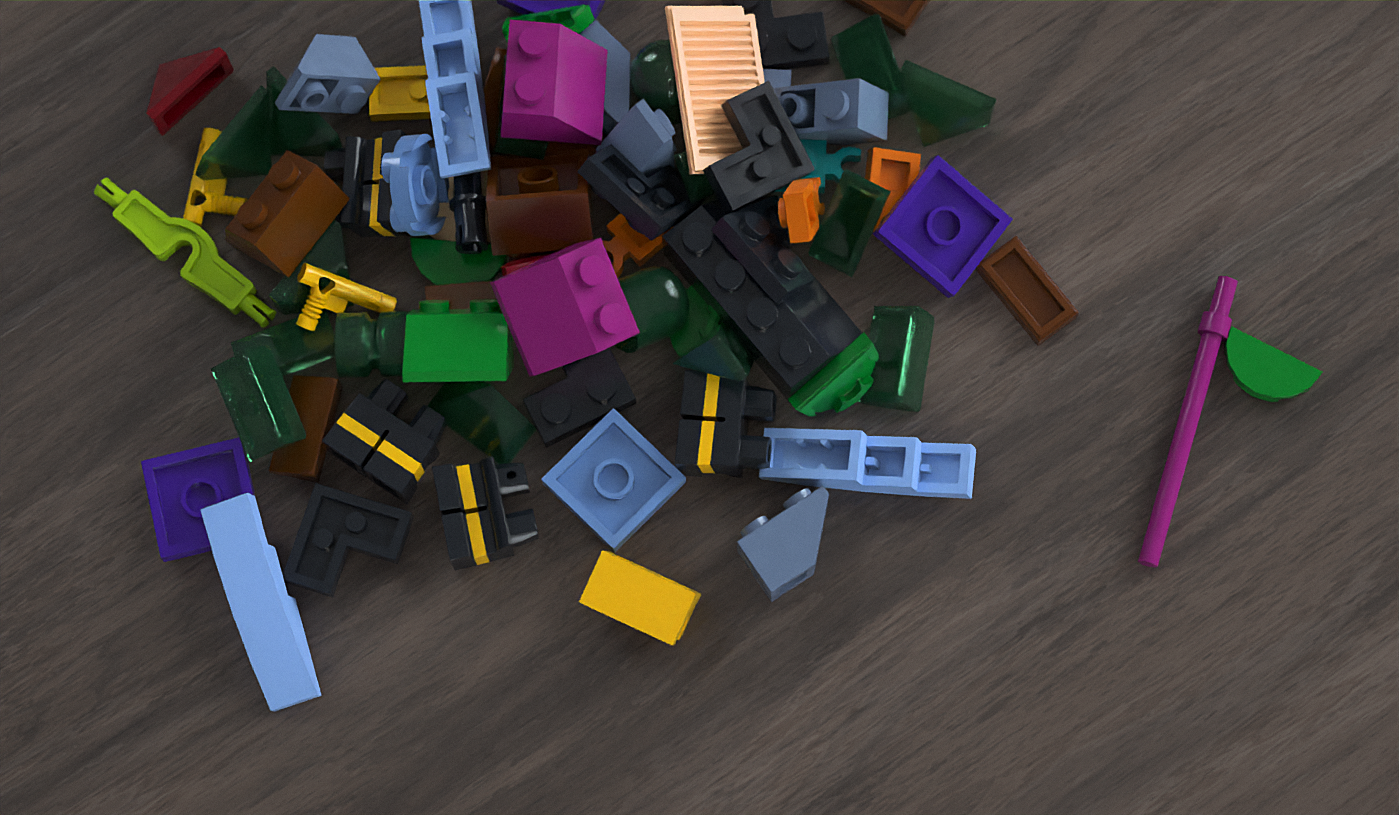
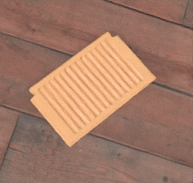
(713, 61)

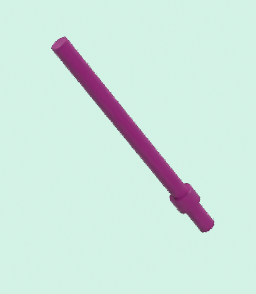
(1213, 329)

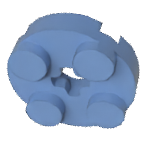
(415, 186)

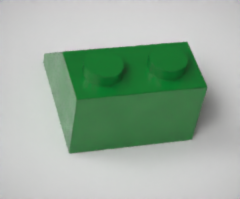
(457, 343)

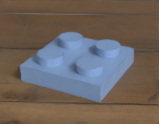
(614, 480)

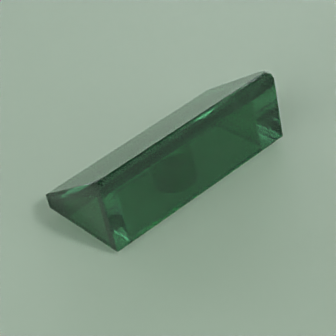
(867, 55)
(903, 344)
(293, 345)
(258, 402)

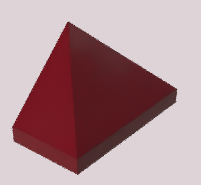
(184, 84)

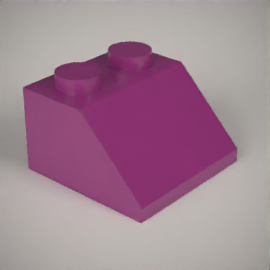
(553, 84)
(565, 307)

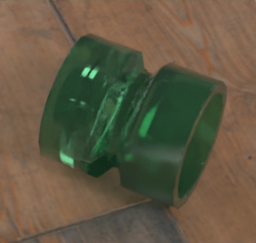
(370, 343)

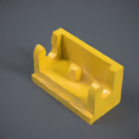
(639, 597)

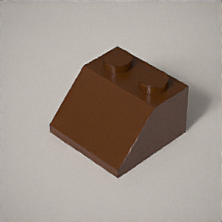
(538, 203)
(286, 214)

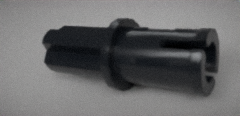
(469, 214)

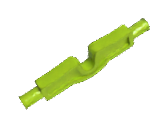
(204, 267)

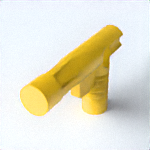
(210, 189)
(336, 296)

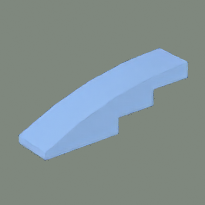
(455, 87)
(870, 463)
(260, 602)

